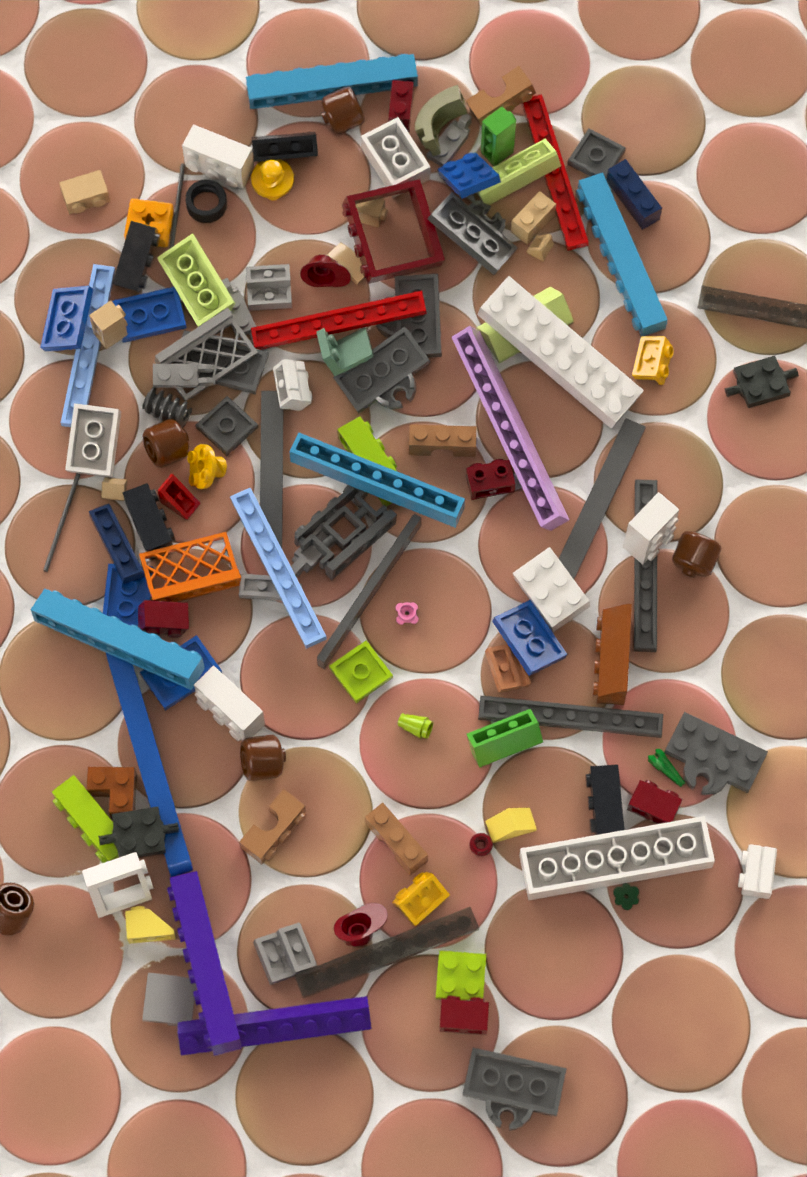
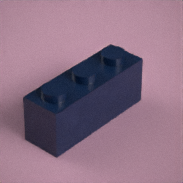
(634, 194)

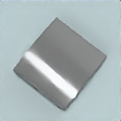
(268, 287)
(284, 953)
(168, 999)

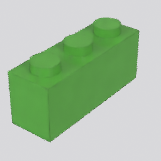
(498, 136)
(504, 738)

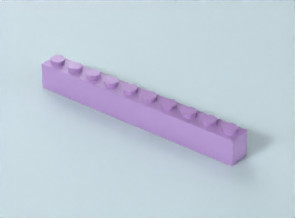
(510, 428)

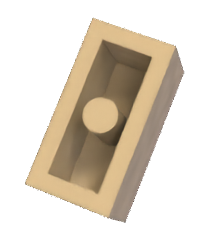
(84, 192)
(533, 217)
(109, 324)

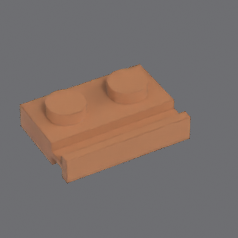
(506, 669)

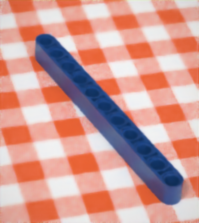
(149, 761)

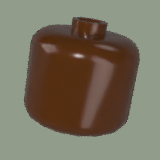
(342, 110)
(166, 443)
(696, 554)
(262, 757)
(15, 908)

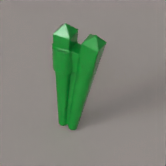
(664, 765)

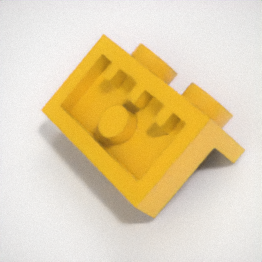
(653, 359)
(420, 897)

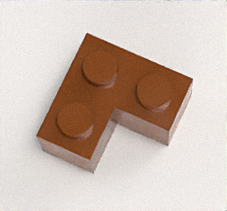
(116, 783)

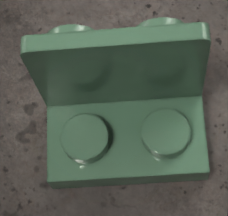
(346, 352)

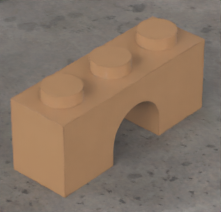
(518, 90)
(457, 439)
(399, 840)
(262, 843)

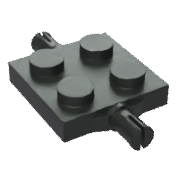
(761, 382)
(139, 832)

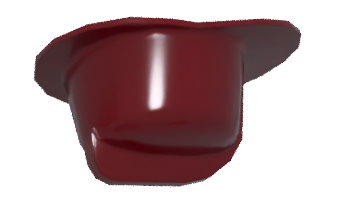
(325, 272)
(360, 925)

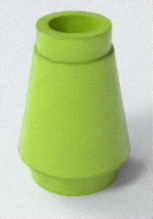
(416, 725)

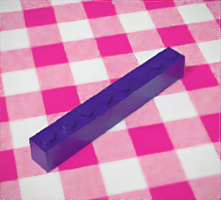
(205, 964)
(285, 1024)

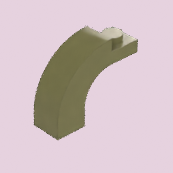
(436, 113)

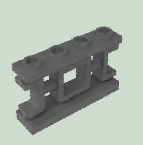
(356, 542)

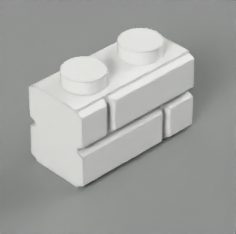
(292, 385)
(758, 871)

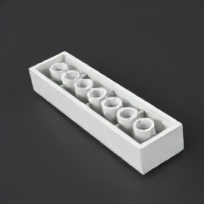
(560, 352)
(616, 858)

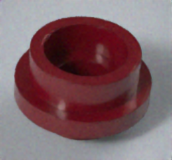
(481, 837)

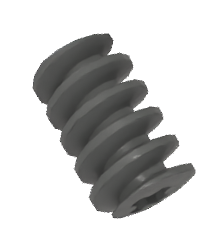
(165, 408)

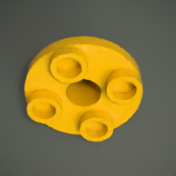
(272, 179)
(205, 466)

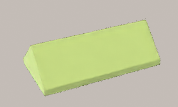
(521, 170)
(196, 280)
(504, 349)

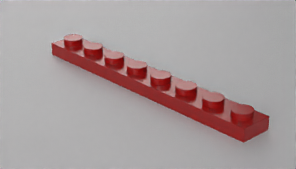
(557, 180)
(339, 320)

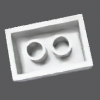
(394, 154)
(218, 157)
(93, 440)
(651, 529)
(551, 589)
(228, 705)

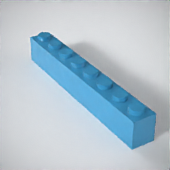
(316, 82)
(621, 255)
(377, 480)
(118, 638)

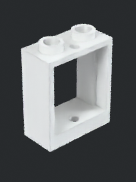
(114, 871)

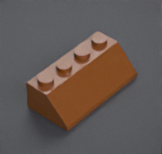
(613, 655)

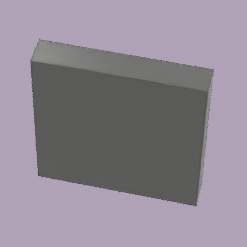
(595, 154)
(226, 426)

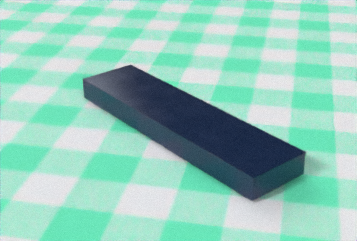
(116, 543)

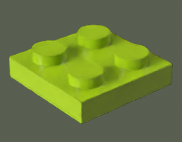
(361, 671)
(460, 975)

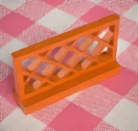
(198, 586)

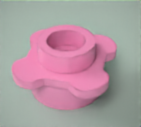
(407, 607)

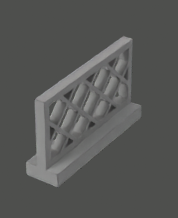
(199, 336)

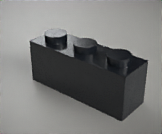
(284, 146)
(136, 257)
(148, 518)
(605, 799)

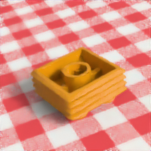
(158, 212)

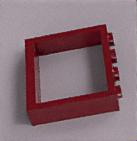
(428, 230)

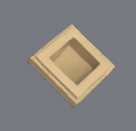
(541, 246)
(113, 488)

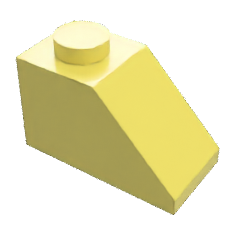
(146, 926)

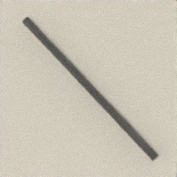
(176, 211)
(61, 523)

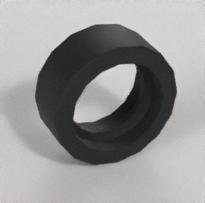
(206, 186)

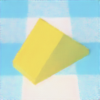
(510, 824)

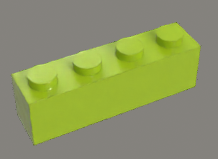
(359, 440)
(87, 815)

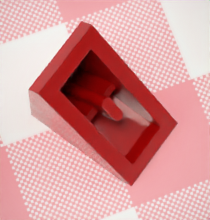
(177, 497)

